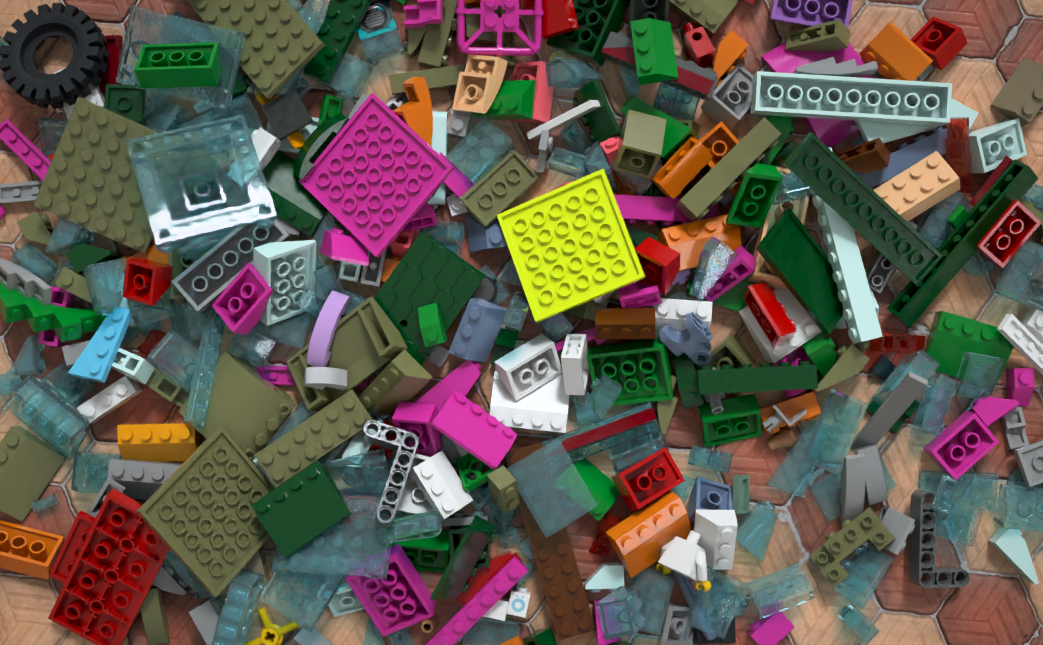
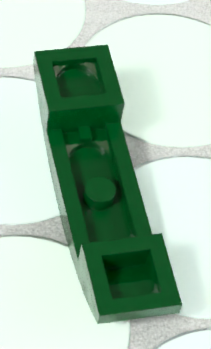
(314, 141)

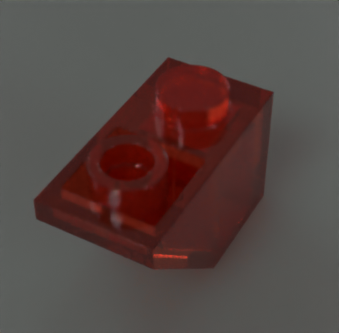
(601, 544)

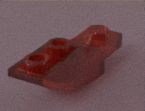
(958, 151)

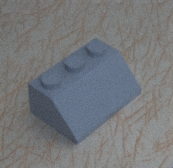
(477, 330)

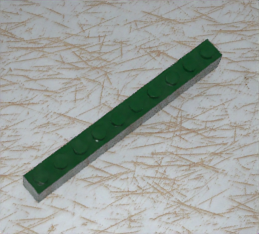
(962, 242)

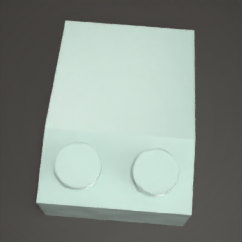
(993, 143)

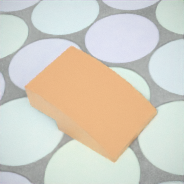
(479, 83)

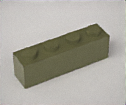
(438, 39)

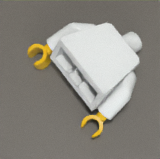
(686, 559)

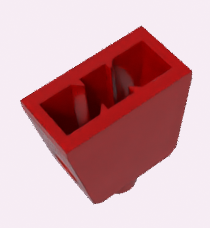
(698, 45)

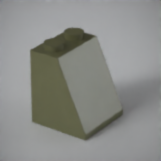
(640, 144)

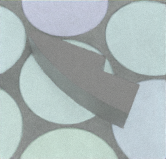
(874, 478)

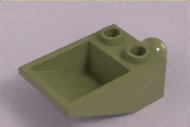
(847, 364)

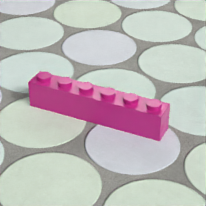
(655, 209)

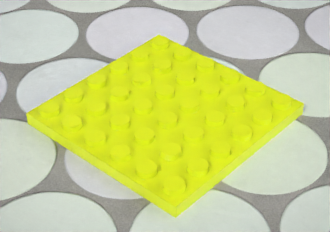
(570, 246)

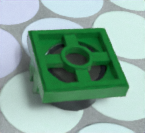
(473, 472)

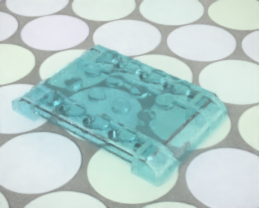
(154, 27)
(345, 548)

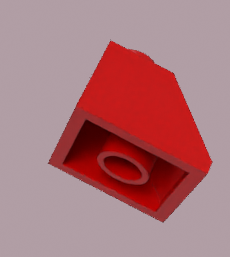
(940, 41)
(658, 263)
(146, 280)

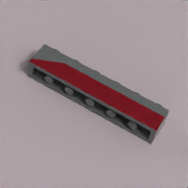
(691, 77)

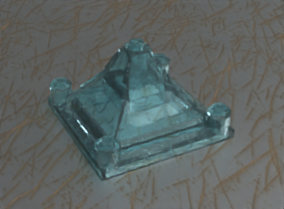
(200, 181)

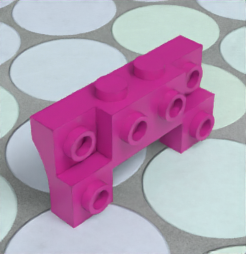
(425, 13)

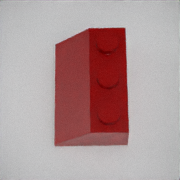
(1008, 234)
(769, 313)

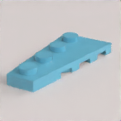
(103, 347)

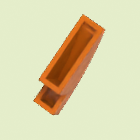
(418, 110)

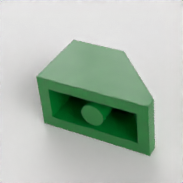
(431, 325)
(821, 352)

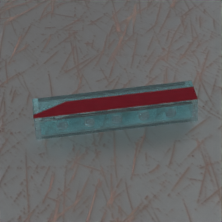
(609, 432)

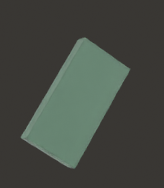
(741, 492)

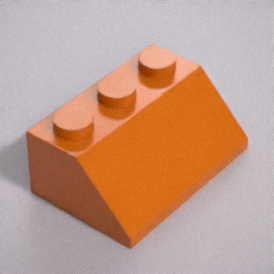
(895, 55)

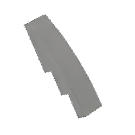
(830, 68)
(25, 282)
(852, 486)

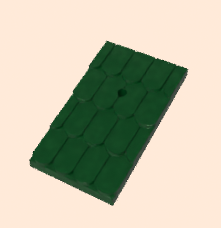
(421, 278)

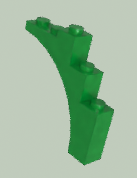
(66, 322)

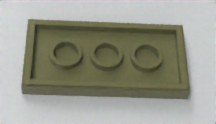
(499, 188)

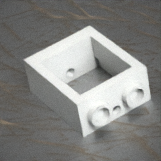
(575, 364)

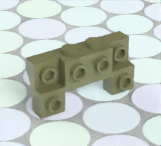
(846, 541)

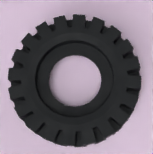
(87, 58)

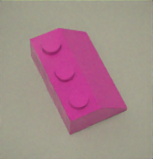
(961, 444)

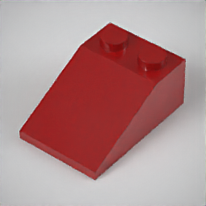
(647, 479)

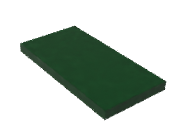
(803, 269)

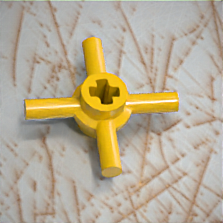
(270, 628)

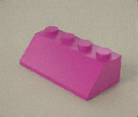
(474, 429)

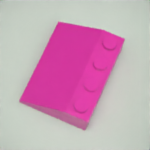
(395, 600)

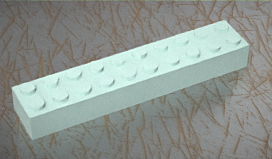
(851, 98)

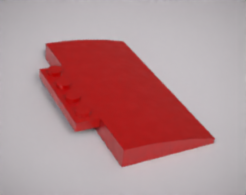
(106, 571)

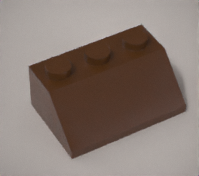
(625, 323)

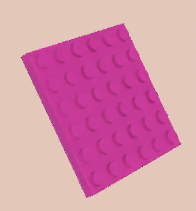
(376, 175)

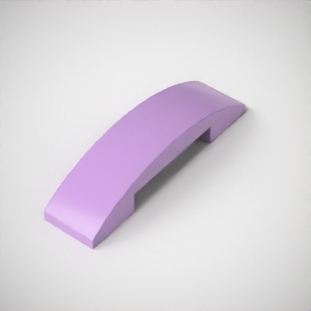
(325, 329)

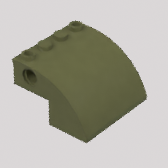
(243, 405)

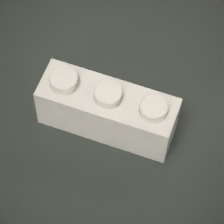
(110, 399)

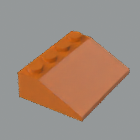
(646, 531)

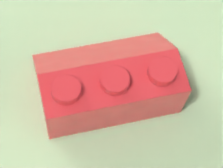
(543, 93)

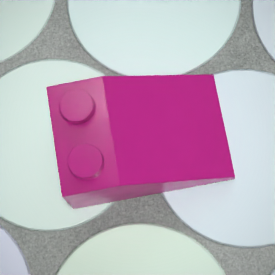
(243, 300)
(417, 420)

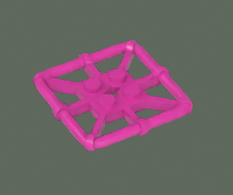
(492, 23)

